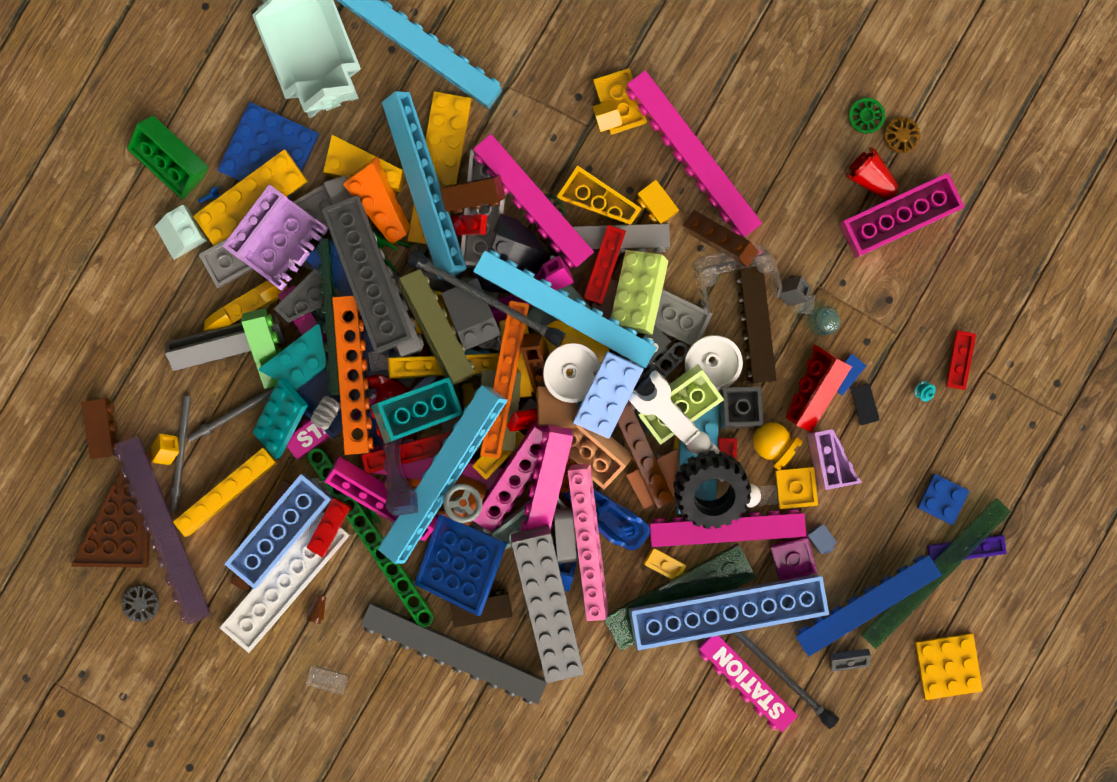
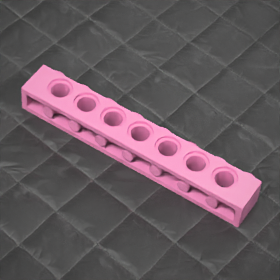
(588, 541)

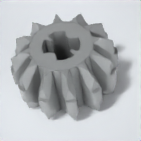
(325, 412)

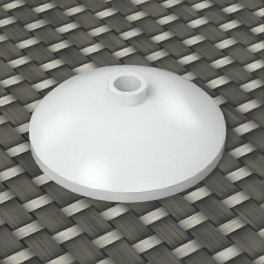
(727, 361)
(581, 362)

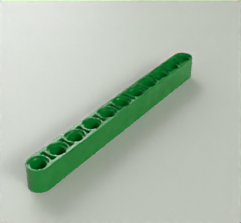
(373, 547)

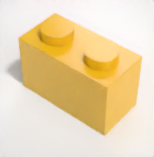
(657, 203)

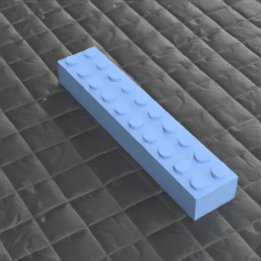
(728, 611)

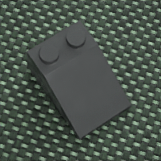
(471, 316)

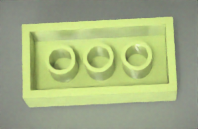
(639, 290)

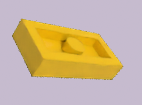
(664, 563)

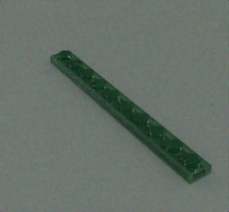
(946, 562)

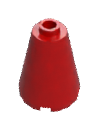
(873, 174)

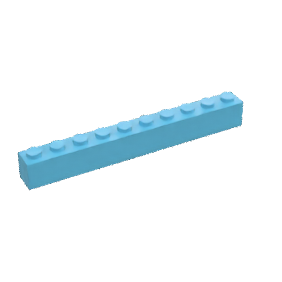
(427, 49)
(423, 183)
(565, 309)
(443, 473)

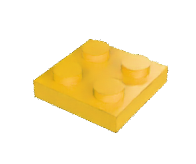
(796, 487)

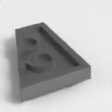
(303, 298)

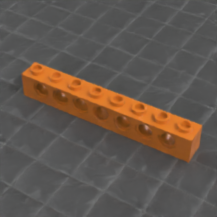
(341, 306)

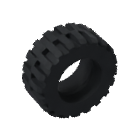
(716, 511)

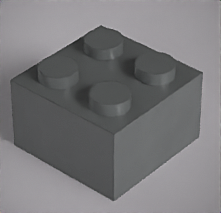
(740, 408)

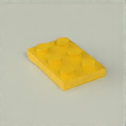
(613, 88)

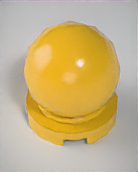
(774, 443)

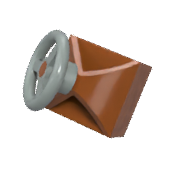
(463, 500)

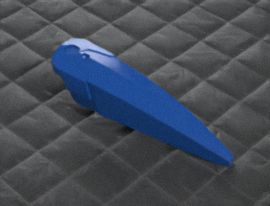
(618, 522)

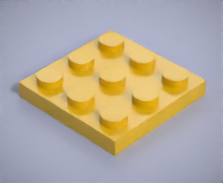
(948, 666)

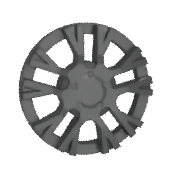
(140, 603)

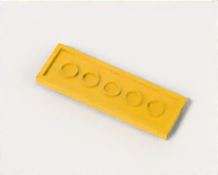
(227, 211)

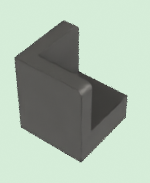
(795, 290)

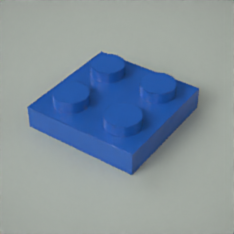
(943, 499)

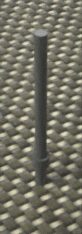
(206, 429)
(175, 490)

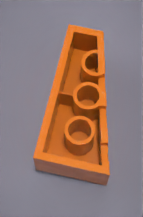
(378, 200)

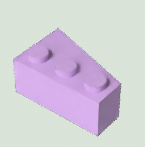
(830, 461)

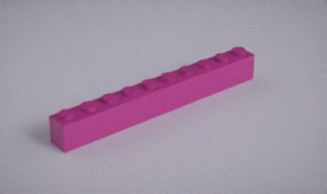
(692, 154)

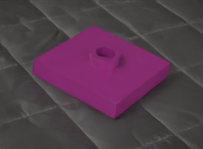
(793, 558)

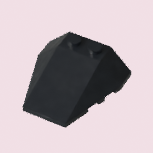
(518, 245)

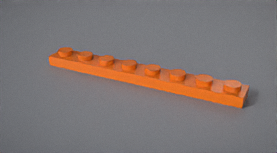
(505, 379)

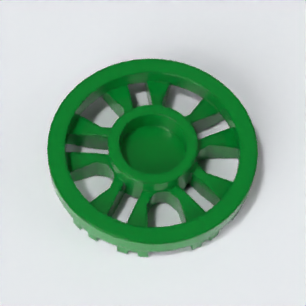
(866, 115)

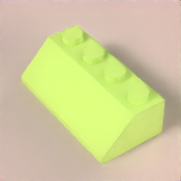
(692, 394)

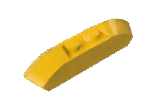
(252, 300)

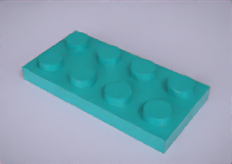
(280, 418)

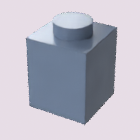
(821, 539)

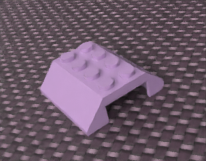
(274, 236)

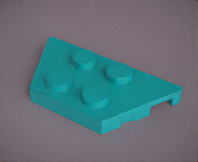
(299, 360)

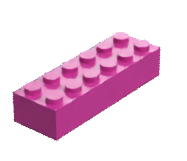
(901, 215)

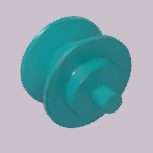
(925, 391)

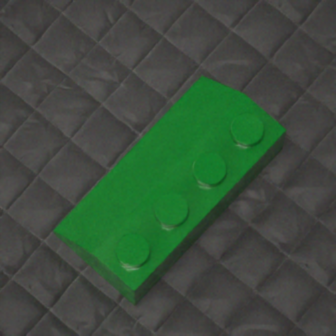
(167, 157)

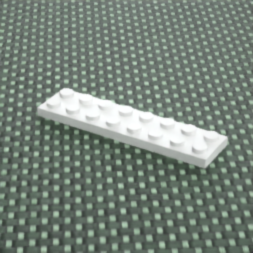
(279, 590)

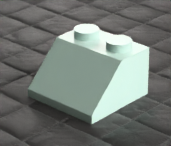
(180, 231)

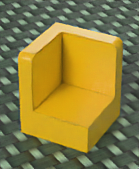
(607, 115)
(164, 449)

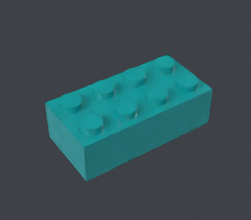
(416, 410)

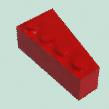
(817, 388)

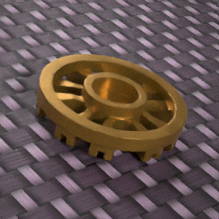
(902, 135)

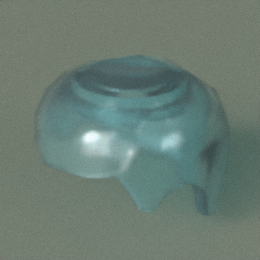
(824, 321)

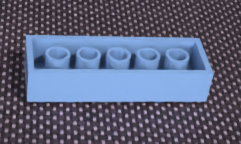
(279, 531)

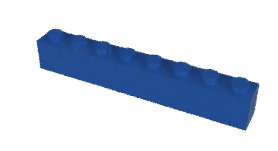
(869, 605)

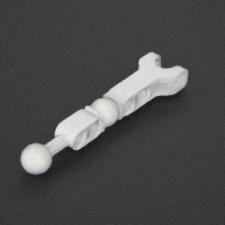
(674, 418)

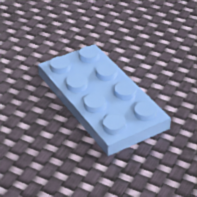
(608, 395)

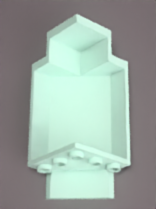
(308, 52)

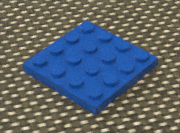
(261, 138)
(460, 564)

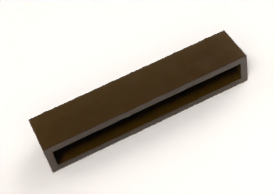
(756, 324)

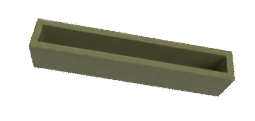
(435, 327)

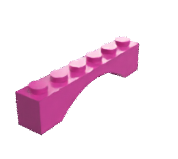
(553, 271)

